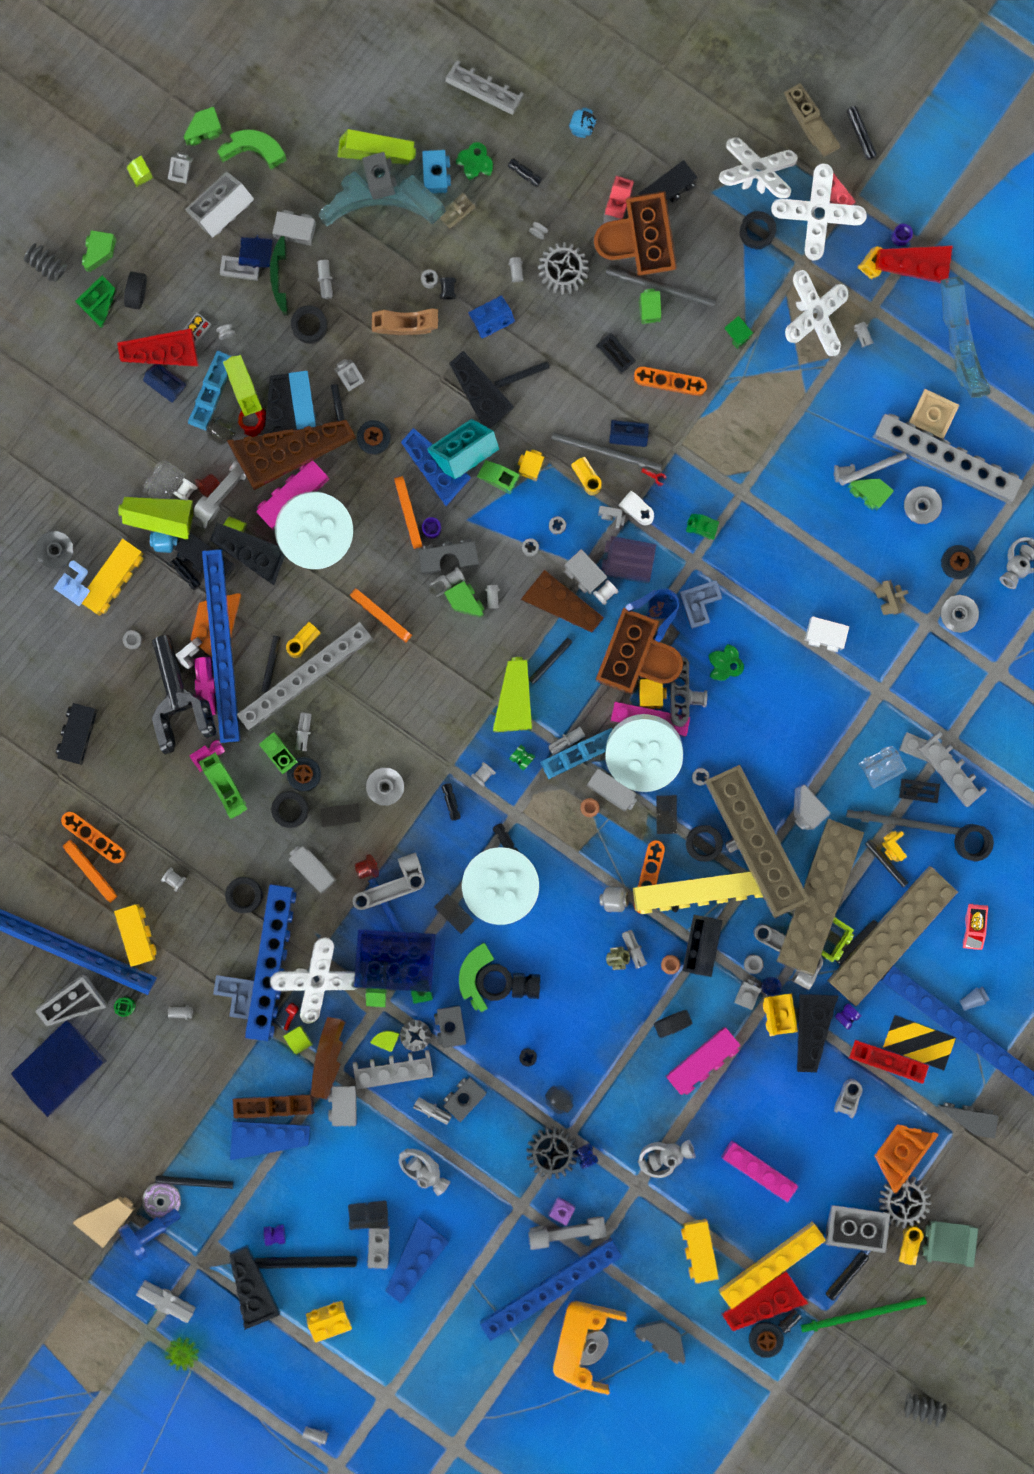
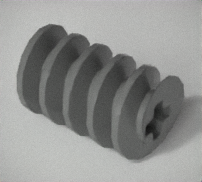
(44, 263)
(925, 1409)

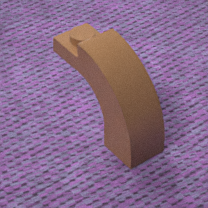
(405, 323)

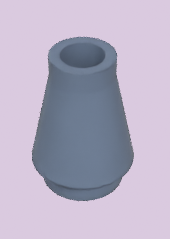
(974, 999)

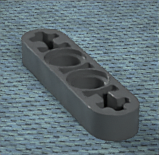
(683, 691)

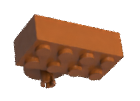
(641, 236)
(636, 654)

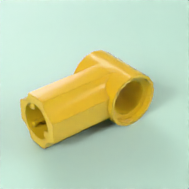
(586, 474)
(304, 638)
(910, 1247)

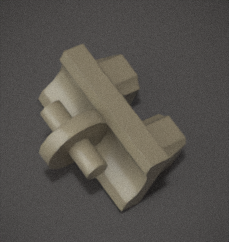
(457, 211)
(893, 606)

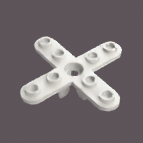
(767, 166)
(805, 211)
(822, 306)
(314, 990)

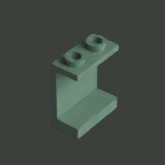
(950, 1243)

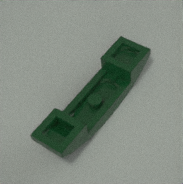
(278, 254)

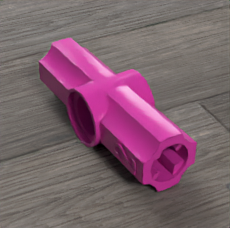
(205, 681)

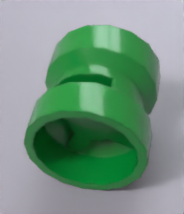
(522, 757)
(128, 1005)

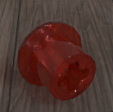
(207, 484)
(367, 867)

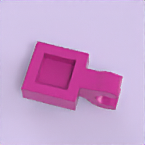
(204, 752)

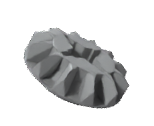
(414, 1026)

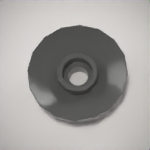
(47, 543)

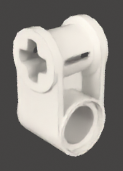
(634, 506)

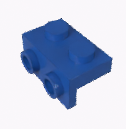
(492, 316)

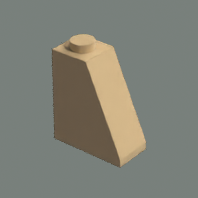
(106, 1220)

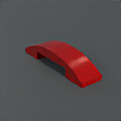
(889, 1061)

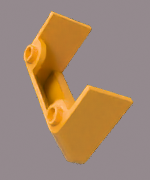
(577, 1321)

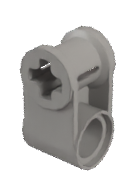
(848, 1099)

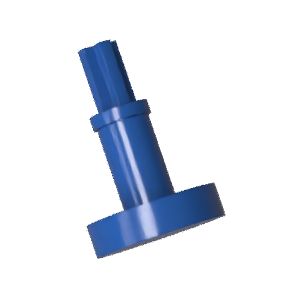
(136, 1240)

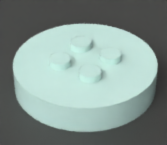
(314, 530)
(644, 753)
(500, 886)

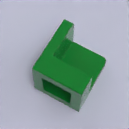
(738, 332)

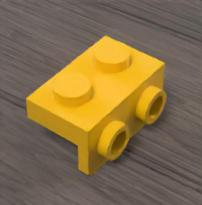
(893, 850)
(780, 1014)
(328, 1321)

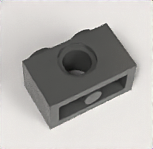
(373, 167)
(454, 1015)
(461, 1110)

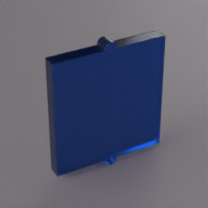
(255, 252)

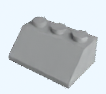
(219, 204)
(808, 809)
(857, 1229)

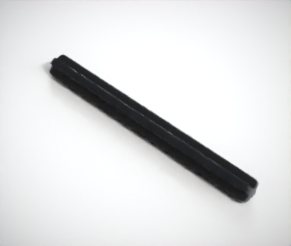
(306, 1262)

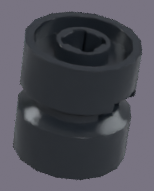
(526, 986)

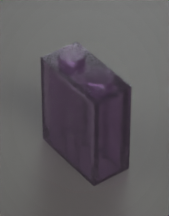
(629, 559)

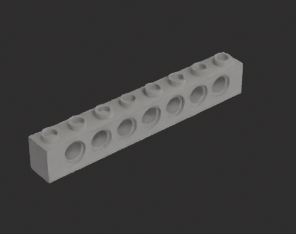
(988, 485)
(304, 676)

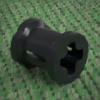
(447, 288)
(525, 1062)

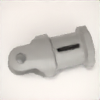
(450, 580)

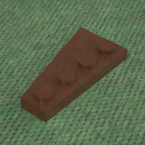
(559, 601)

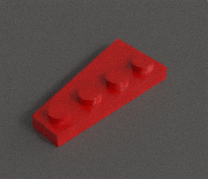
(918, 262)
(163, 349)
(771, 1299)

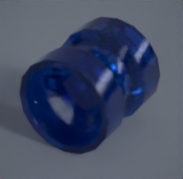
(771, 986)
(586, 1156)

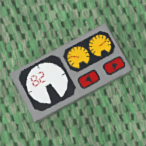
(199, 327)

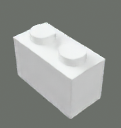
(826, 634)

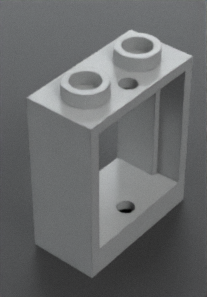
(612, 790)
(311, 868)

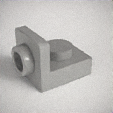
(180, 167)
(349, 374)
(609, 513)
(185, 655)
(747, 994)

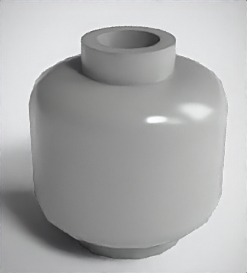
(614, 899)

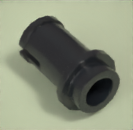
(787, 1323)

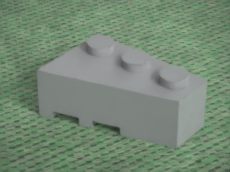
(71, 1001)

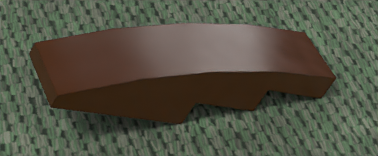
(326, 1057)
(273, 1106)

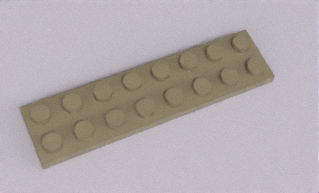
(757, 841)
(824, 889)
(892, 936)

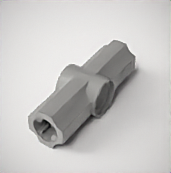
(166, 1301)

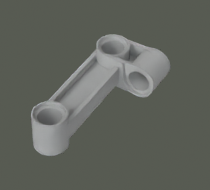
(208, 508)
(410, 867)
(775, 940)
(540, 1236)

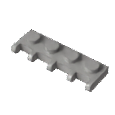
(483, 88)
(951, 770)
(393, 1072)

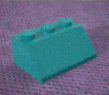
(464, 448)

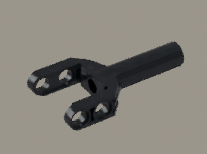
(176, 698)

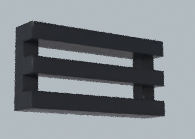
(626, 365)
(920, 783)

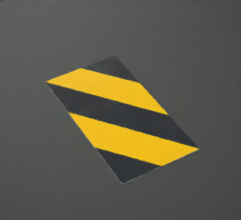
(919, 1042)

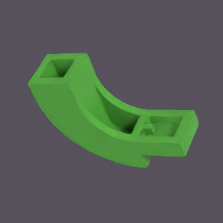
(253, 141)
(223, 785)
(473, 962)

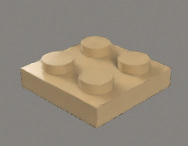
(933, 414)

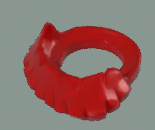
(253, 430)

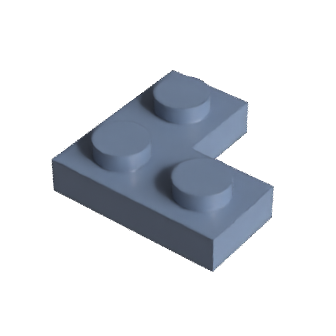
(695, 600)
(239, 990)

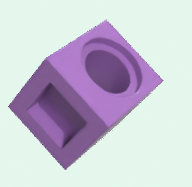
(562, 1211)

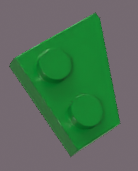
(98, 300)

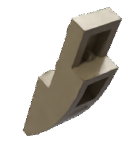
(811, 121)

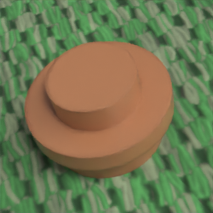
(589, 807)
(670, 964)

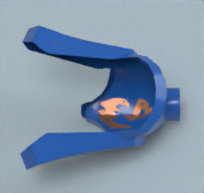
(661, 605)

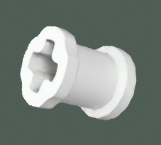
(185, 490)
(605, 592)

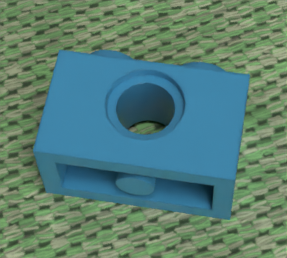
(431, 161)

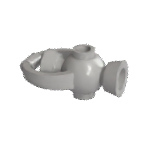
(1019, 565)
(670, 1155)
(425, 1174)

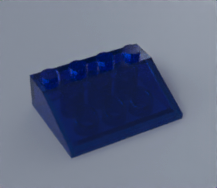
(394, 960)
(58, 1068)

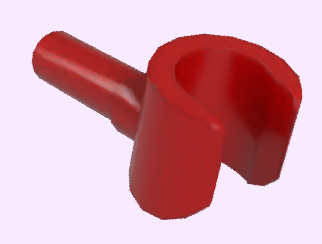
(654, 476)
(292, 1009)

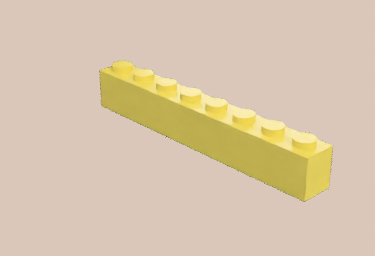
(695, 891)

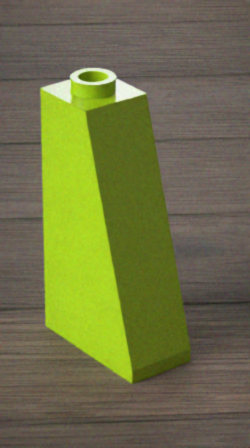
(360, 144)
(158, 515)
(514, 702)

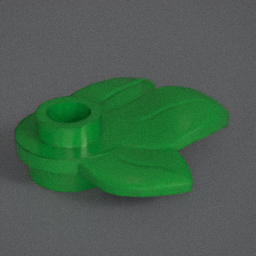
(474, 164)
(723, 661)

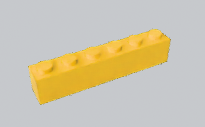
(771, 1265)

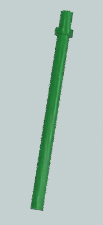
(815, 1325)

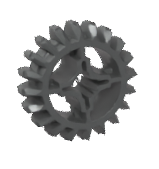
(543, 1152)

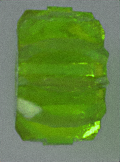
(177, 1359)

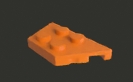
(201, 623)
(902, 1153)

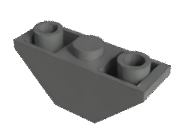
(663, 1337)

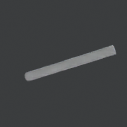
(873, 468)

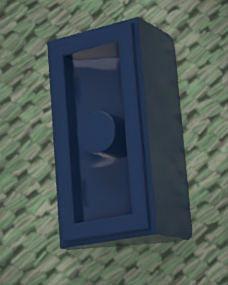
(164, 382)
(629, 433)

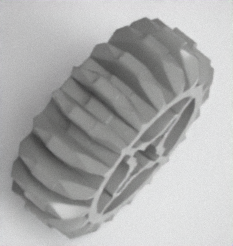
(568, 252)
(922, 1202)

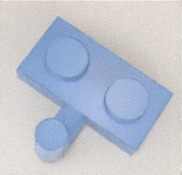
(71, 587)

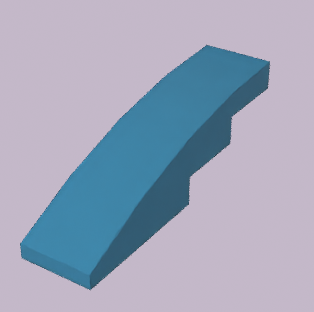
(210, 392)
(302, 399)
(576, 754)

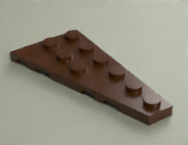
(281, 452)

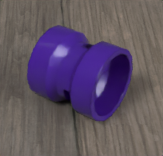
(903, 231)
(431, 524)
(847, 1016)
(274, 1235)

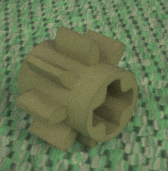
(618, 958)

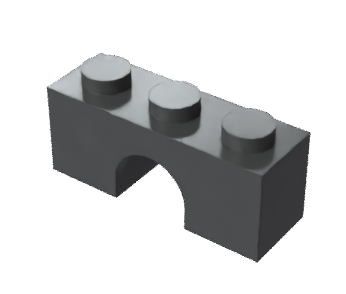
(464, 552)

